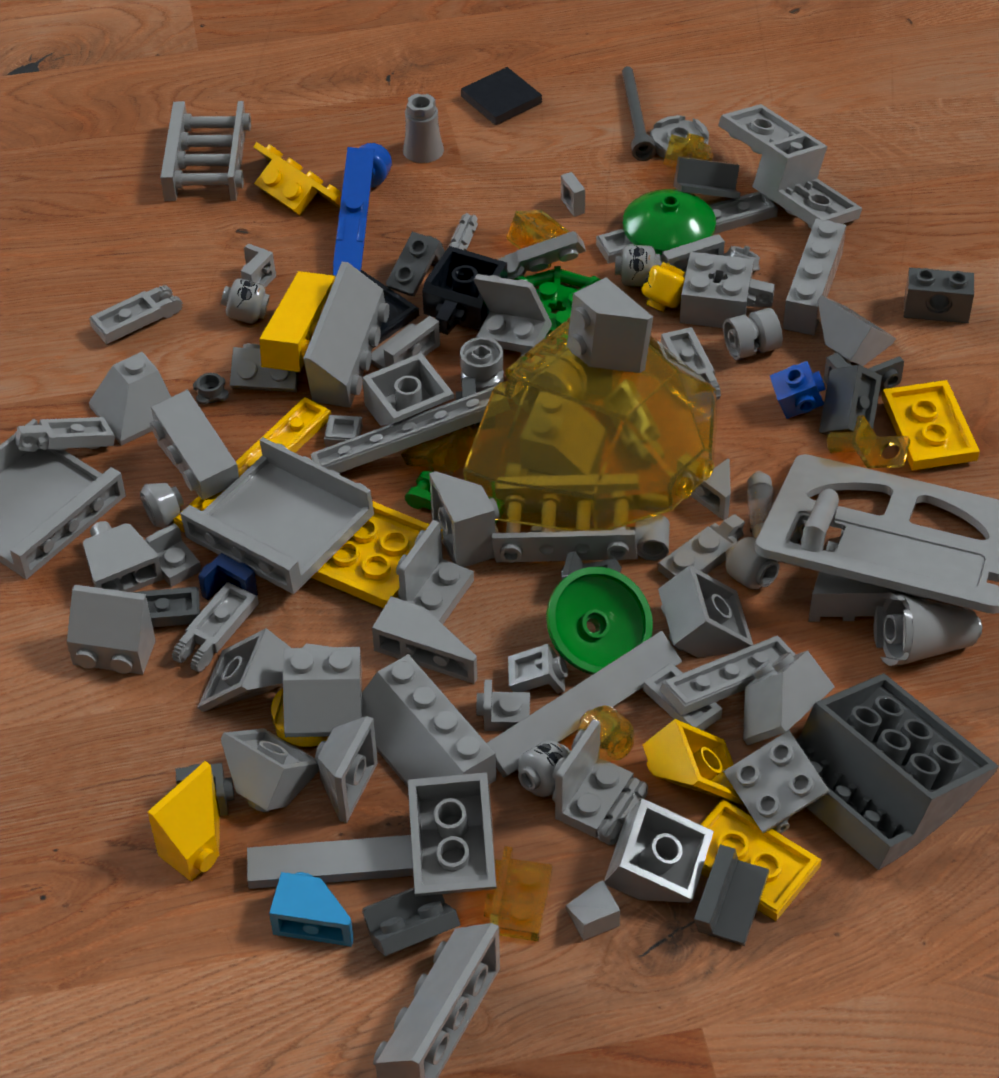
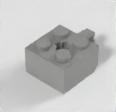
(720, 289)

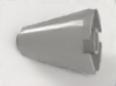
(922, 628)

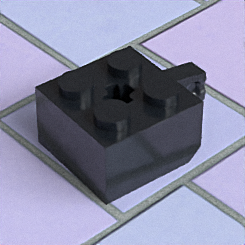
(451, 290)

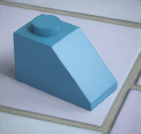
(309, 911)

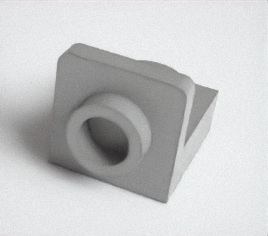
(259, 265)
(174, 556)
(537, 668)
(501, 709)

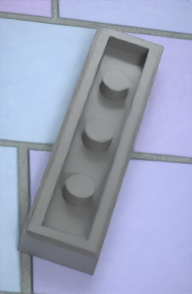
(720, 677)

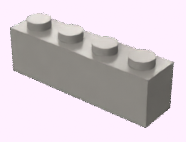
(814, 276)

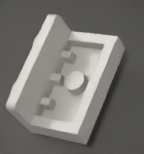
(249, 375)

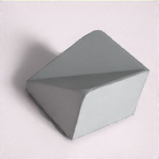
(594, 911)

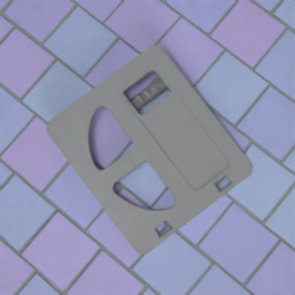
(885, 547)

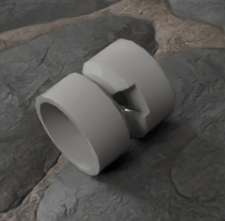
(748, 334)
(482, 360)

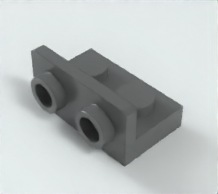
(407, 920)

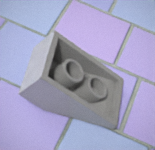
(451, 834)

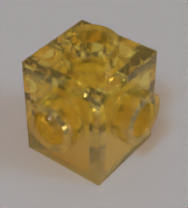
(685, 147)

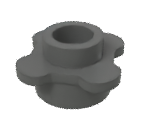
(210, 388)

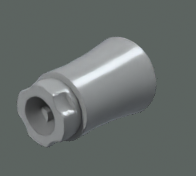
(422, 130)

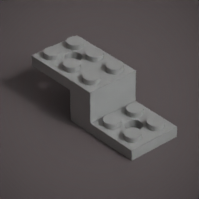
(789, 166)

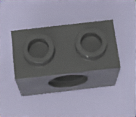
(939, 295)

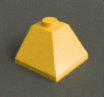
(691, 760)
(188, 824)

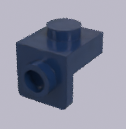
(225, 570)

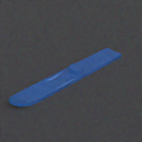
(354, 208)

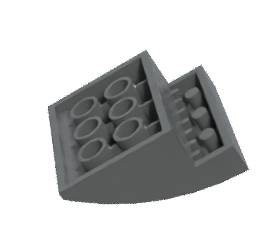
(888, 768)

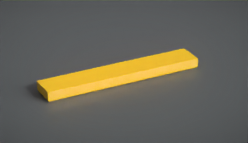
(291, 431)

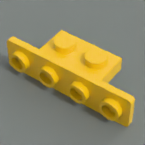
(288, 184)

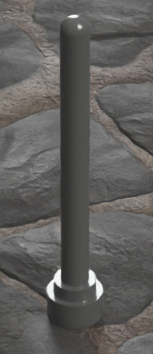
(642, 145)

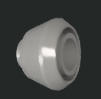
(161, 503)

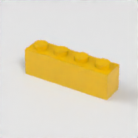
(294, 322)

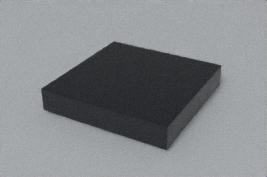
(501, 95)

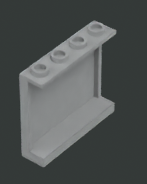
(48, 503)
(282, 516)

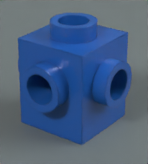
(798, 389)

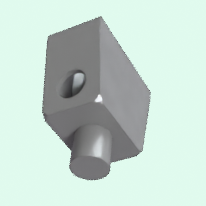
(120, 558)

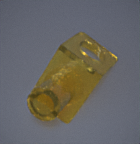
(868, 445)

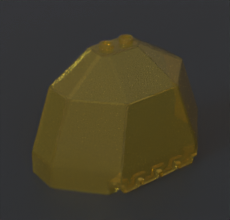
(590, 442)

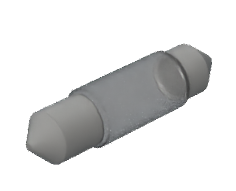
(760, 500)

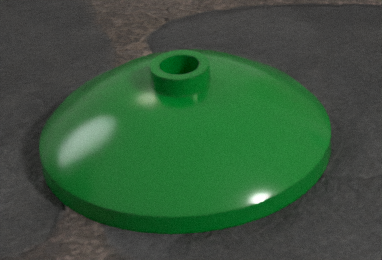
(668, 219)
(608, 602)

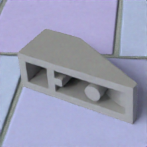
(413, 630)

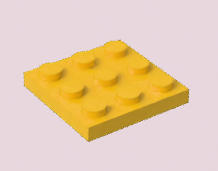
(370, 557)

